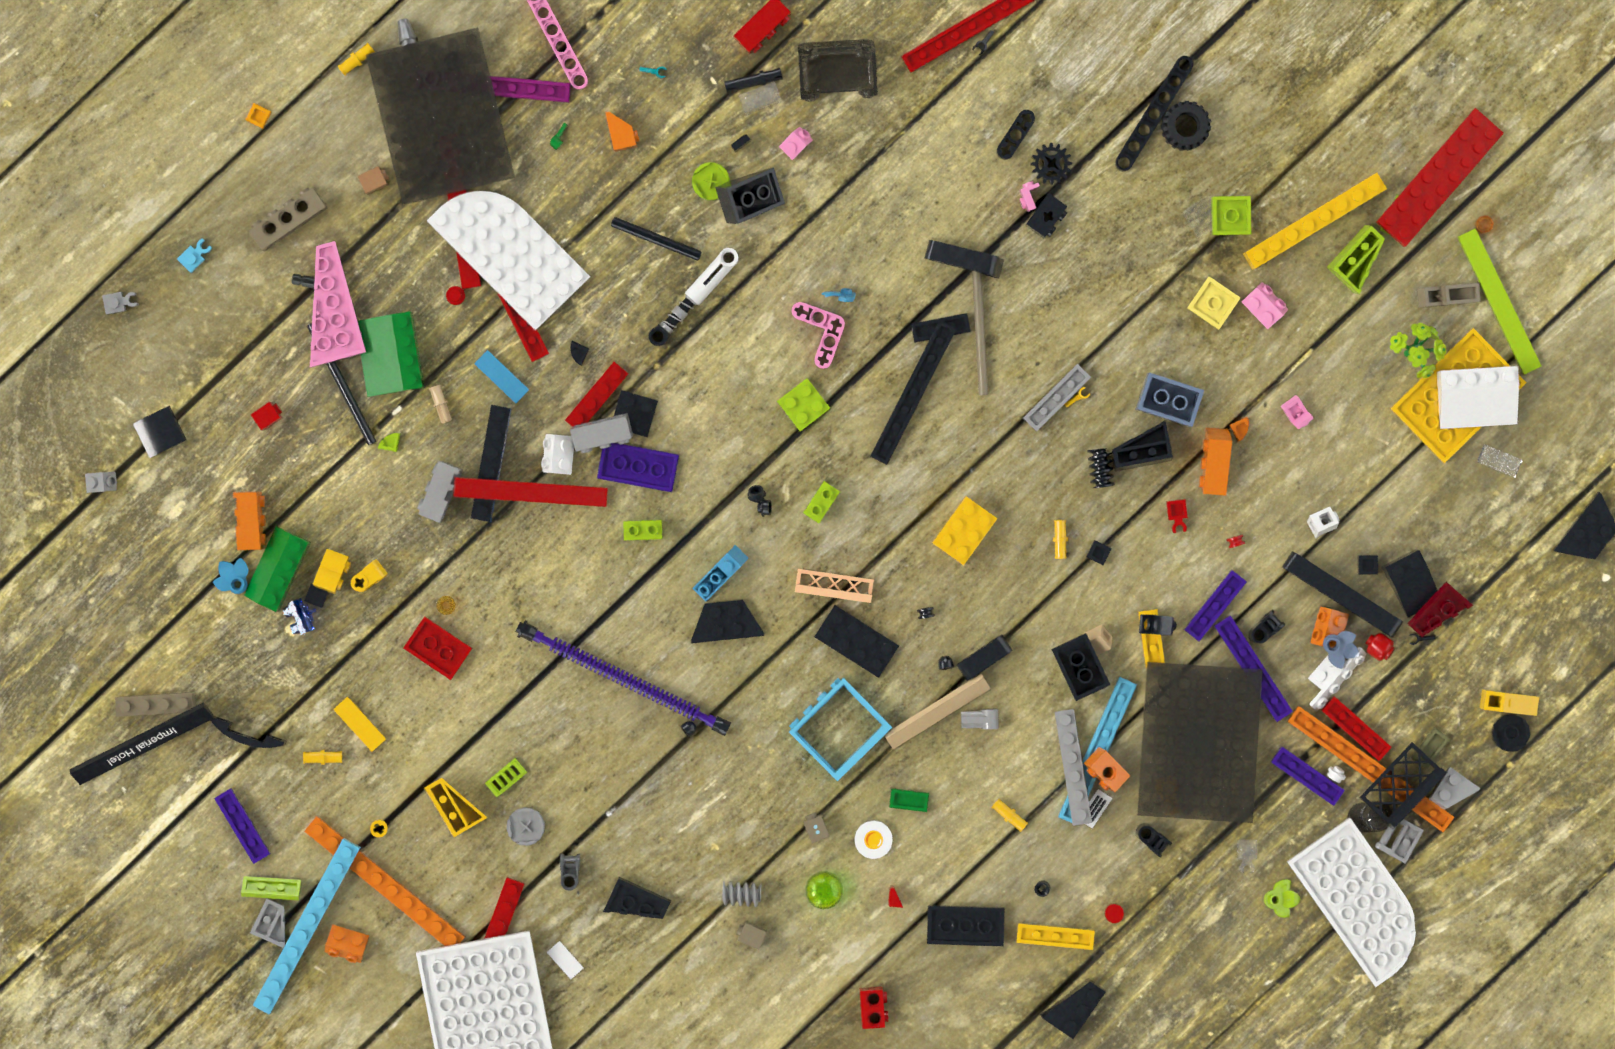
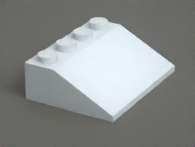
(1478, 397)

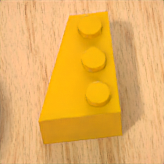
(453, 807)

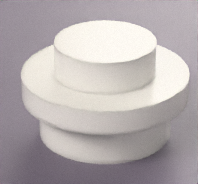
(1336, 774)

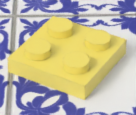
(1213, 303)

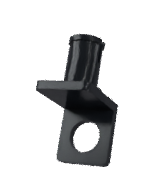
(1157, 624)

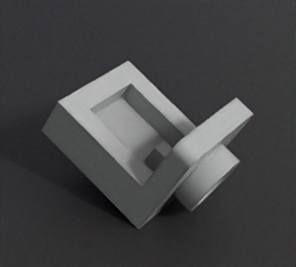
(101, 482)

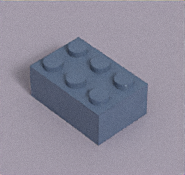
(1169, 399)

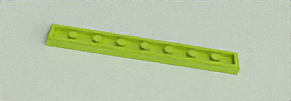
(1499, 301)

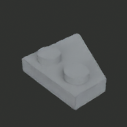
(1452, 789)
(271, 923)

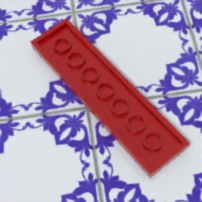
(1439, 177)

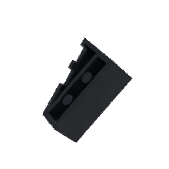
(1144, 450)
(1075, 1008)

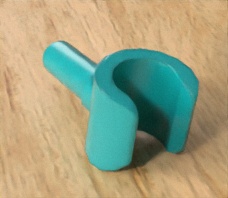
(653, 71)

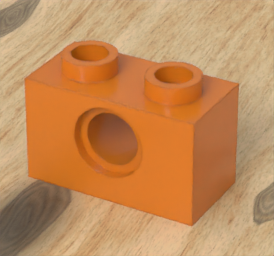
(1114, 777)

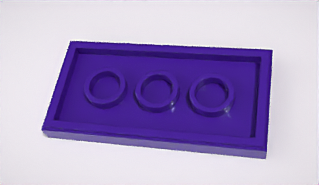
(638, 467)

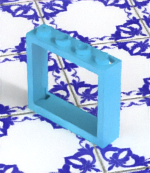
(861, 751)

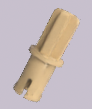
(440, 404)

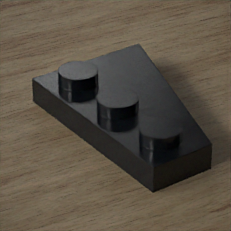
(636, 900)

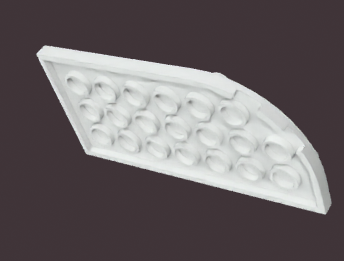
(510, 253)
(1358, 899)

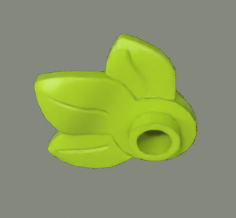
(1284, 898)

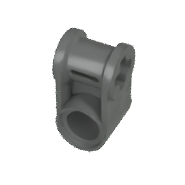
(569, 869)

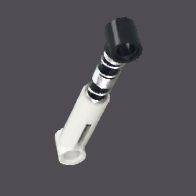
(695, 295)

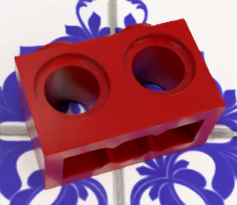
(868, 1008)

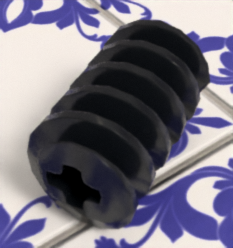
(1101, 468)

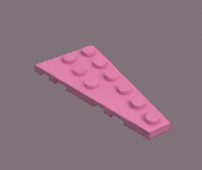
(334, 320)

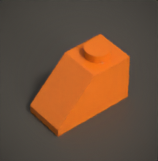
(621, 133)

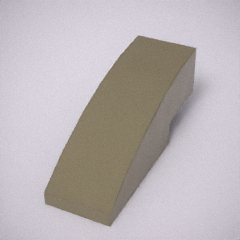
(1448, 295)

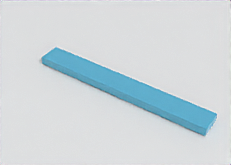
(1105, 731)

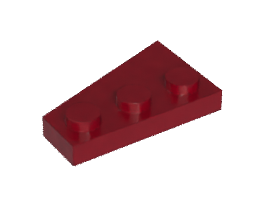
(1439, 607)

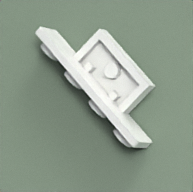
(1329, 678)

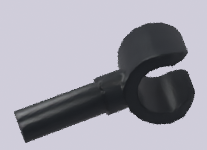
(983, 44)
(1419, 638)

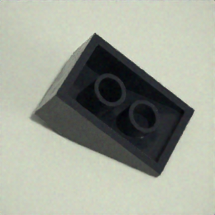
(749, 196)
(1410, 581)
(1080, 667)

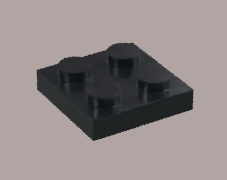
(639, 410)

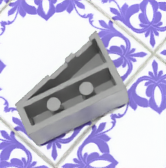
(439, 491)

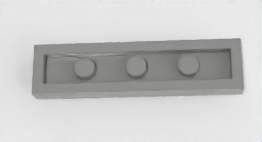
(1056, 397)

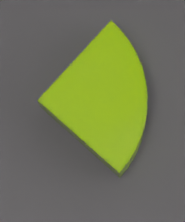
(390, 442)

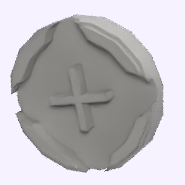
(525, 826)

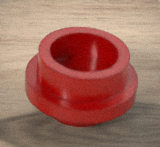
(455, 295)

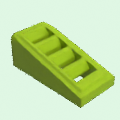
(494, 789)

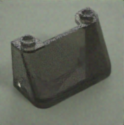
(837, 68)

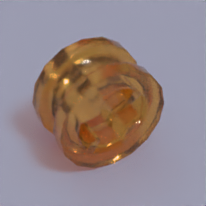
(1478, 226)

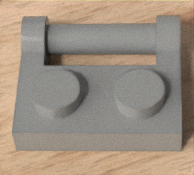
(1403, 843)

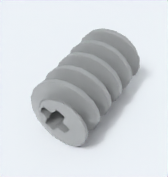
(741, 894)

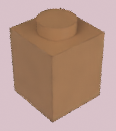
(373, 180)

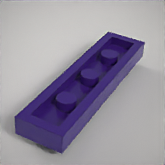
(1215, 605)
(1307, 776)
(242, 826)

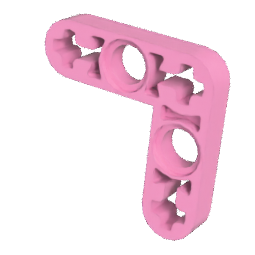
(825, 324)

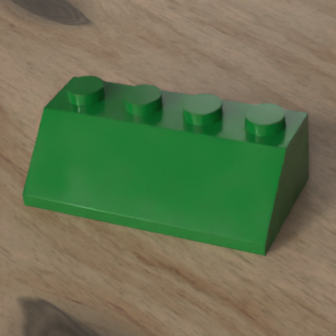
(277, 569)

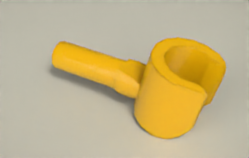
(1077, 397)

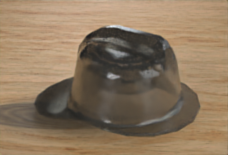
(1366, 819)

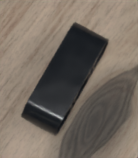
(984, 657)

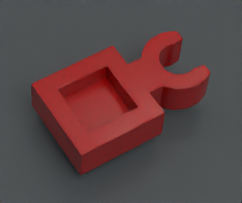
(1177, 511)

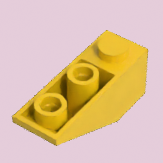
(1509, 702)

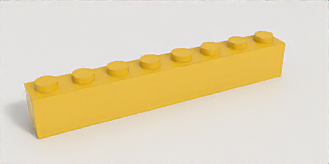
(1314, 221)

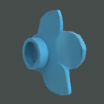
(844, 295)
(230, 574)

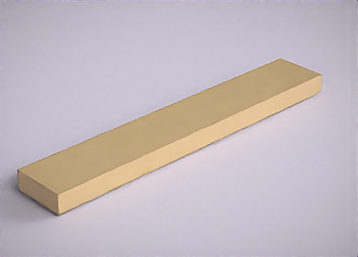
(937, 711)

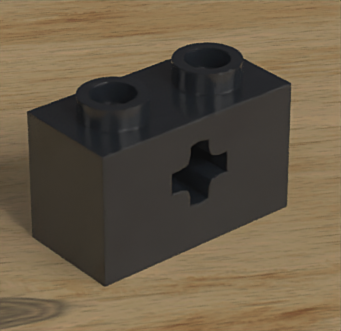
(1037, 223)

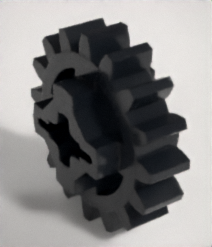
(1057, 170)

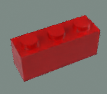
(762, 25)

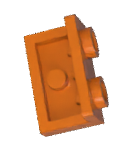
(1327, 623)
(346, 944)

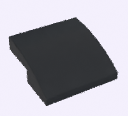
(159, 431)

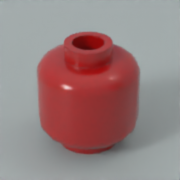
(1380, 646)

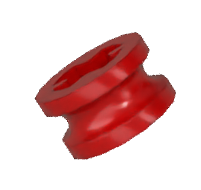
(1235, 541)

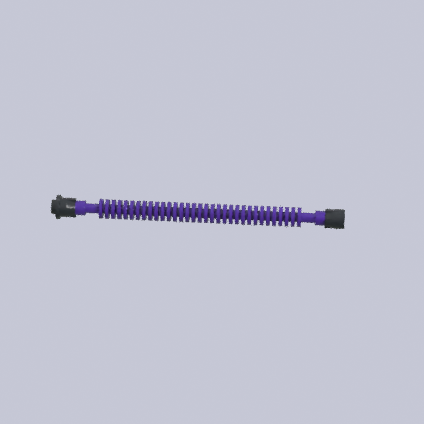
(532, 633)

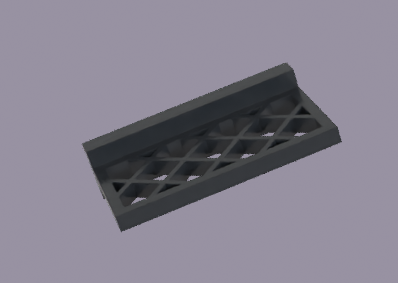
(1412, 799)

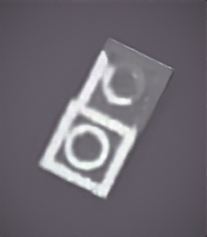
(1499, 461)

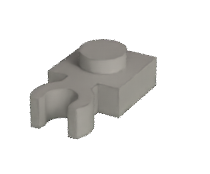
(116, 302)

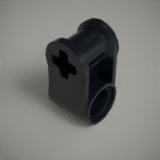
(1267, 627)
(1155, 841)

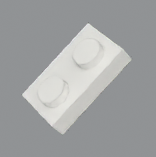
(558, 454)

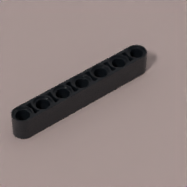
(1342, 594)

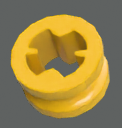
(377, 834)

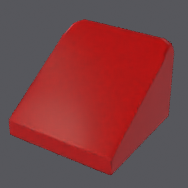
(893, 900)

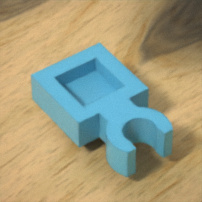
(192, 258)

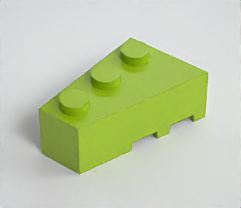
(1356, 258)

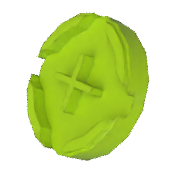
(708, 177)

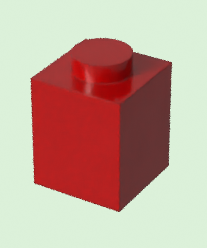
(267, 415)

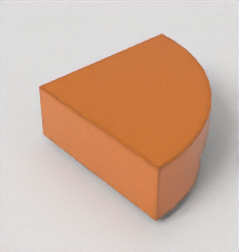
(1240, 428)

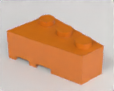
(1216, 461)
(250, 520)

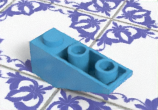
(720, 573)

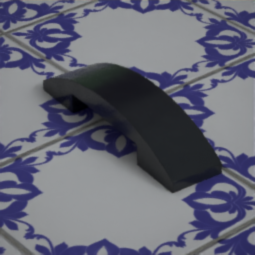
(225, 725)

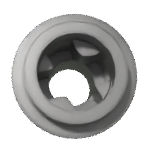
(406, 32)

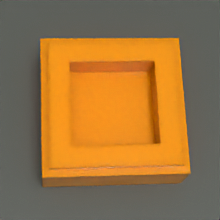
(258, 115)

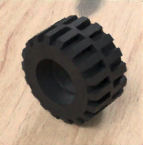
(1197, 113)

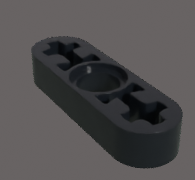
(1028, 125)

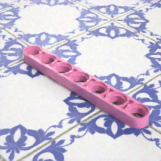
(558, 37)

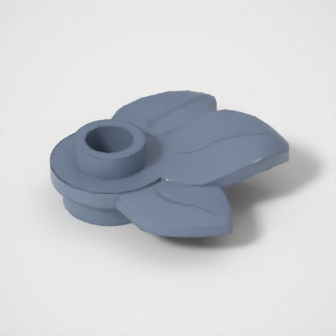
(1343, 649)

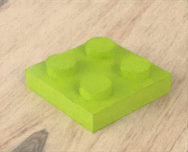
(1231, 215)
(803, 404)

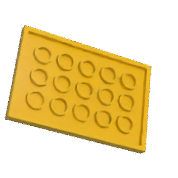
(1420, 404)

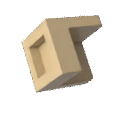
(1100, 639)

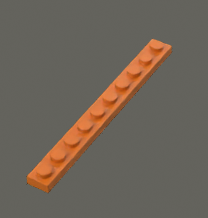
(1365, 765)
(388, 886)

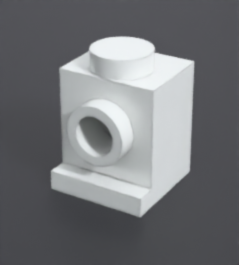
(1326, 515)

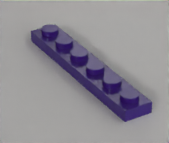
(1248, 659)

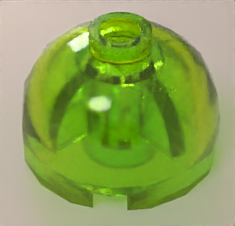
(824, 890)

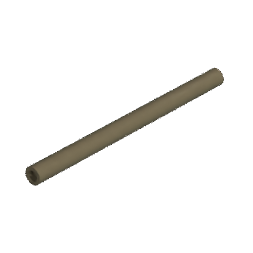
(980, 333)

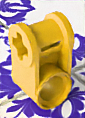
(371, 574)

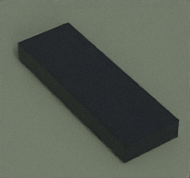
(923, 330)

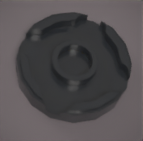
(1510, 732)

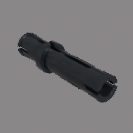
(753, 80)

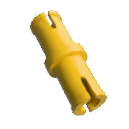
(355, 59)
(1060, 539)
(322, 757)
(1009, 815)

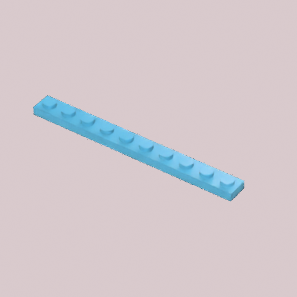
(306, 926)

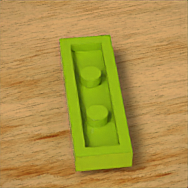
(271, 888)

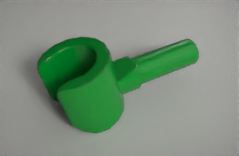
(555, 141)

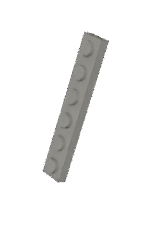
(1073, 767)

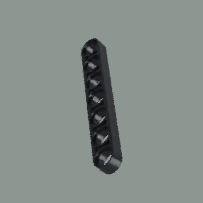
(1160, 106)

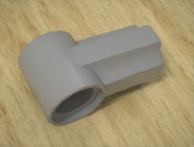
(980, 719)

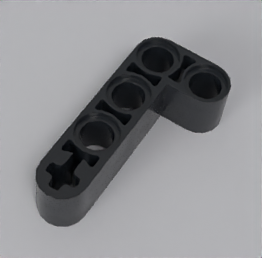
(964, 258)

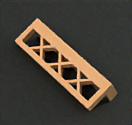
(832, 592)

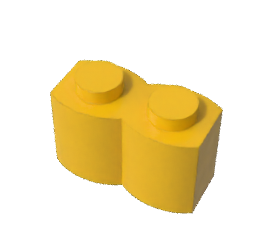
(331, 571)

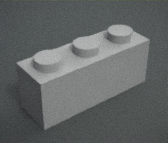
(601, 433)

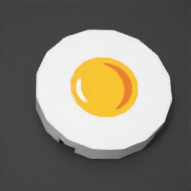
(873, 839)

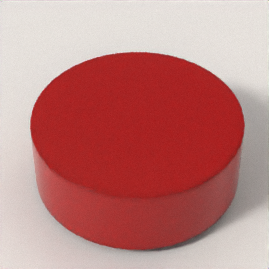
(1114, 913)

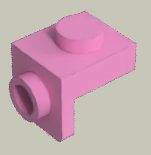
(796, 142)
(1026, 200)
(1296, 412)

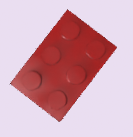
(437, 648)

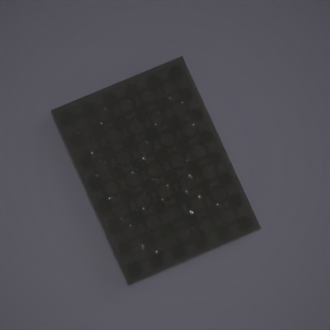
(440, 116)
(1199, 742)

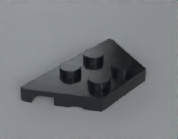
(1589, 531)
(725, 622)

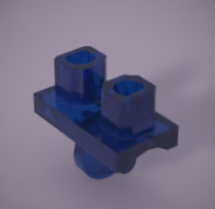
(302, 616)

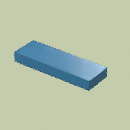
(501, 376)

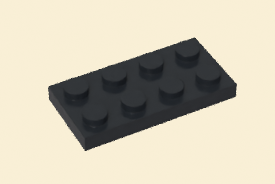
(856, 641)
(965, 925)

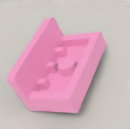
(1265, 305)

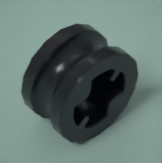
(925, 612)

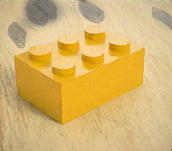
(964, 530)

